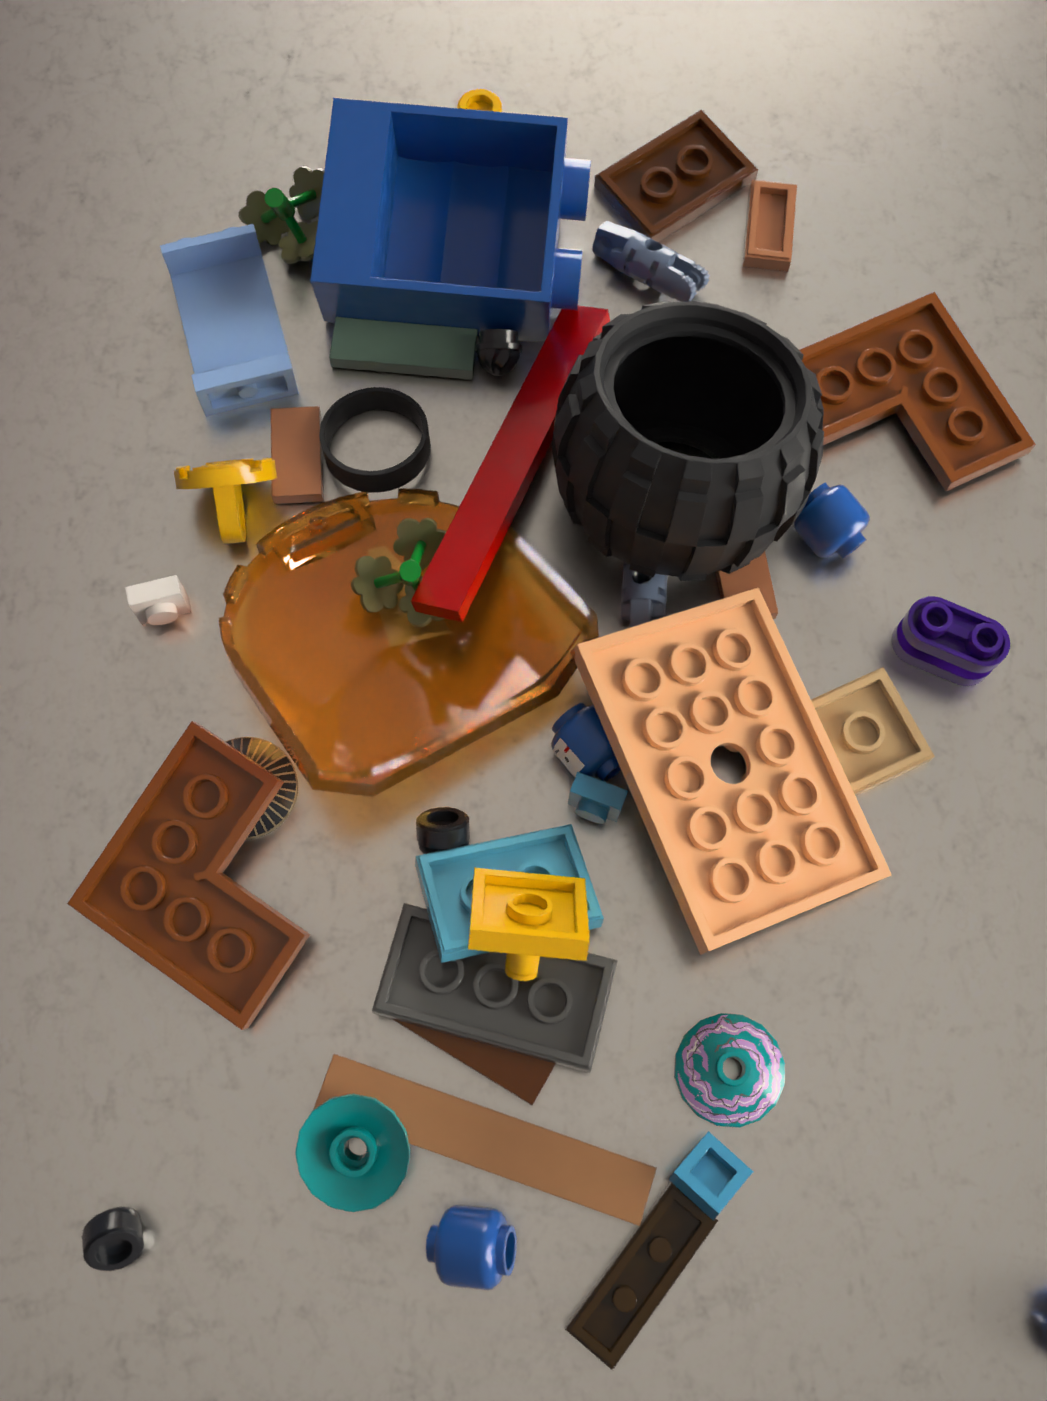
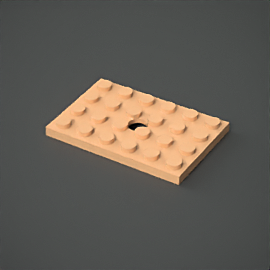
(745, 848)

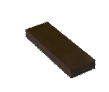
(640, 1276)

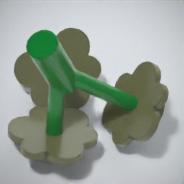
(274, 215)
(379, 583)

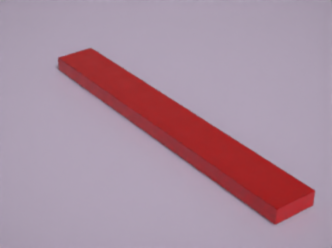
(505, 471)

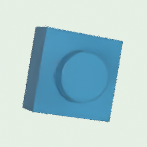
(596, 799)
(710, 1175)

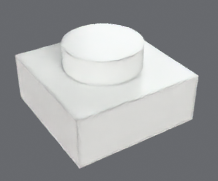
(158, 600)

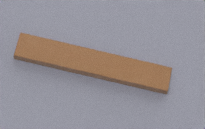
(500, 1142)

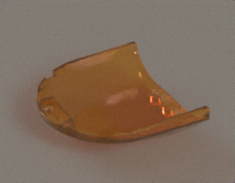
(368, 692)

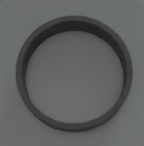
(366, 400)

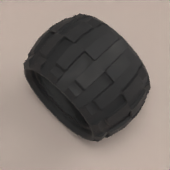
(698, 381)

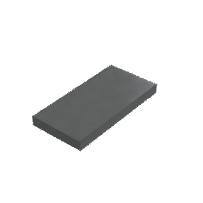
(472, 997)

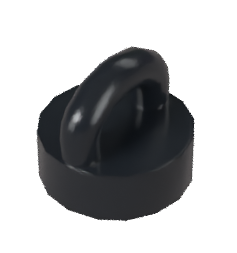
(442, 829)
(113, 1239)

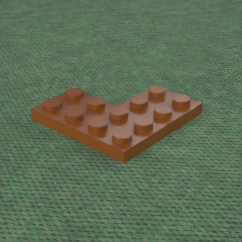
(929, 376)
(166, 885)

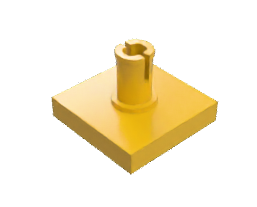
(528, 918)

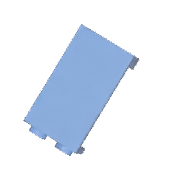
(229, 320)

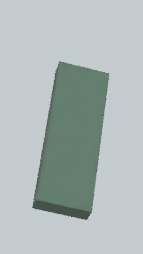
(403, 348)

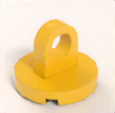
(226, 481)

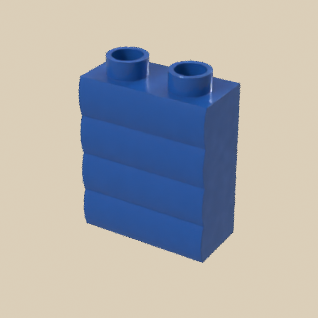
(447, 217)

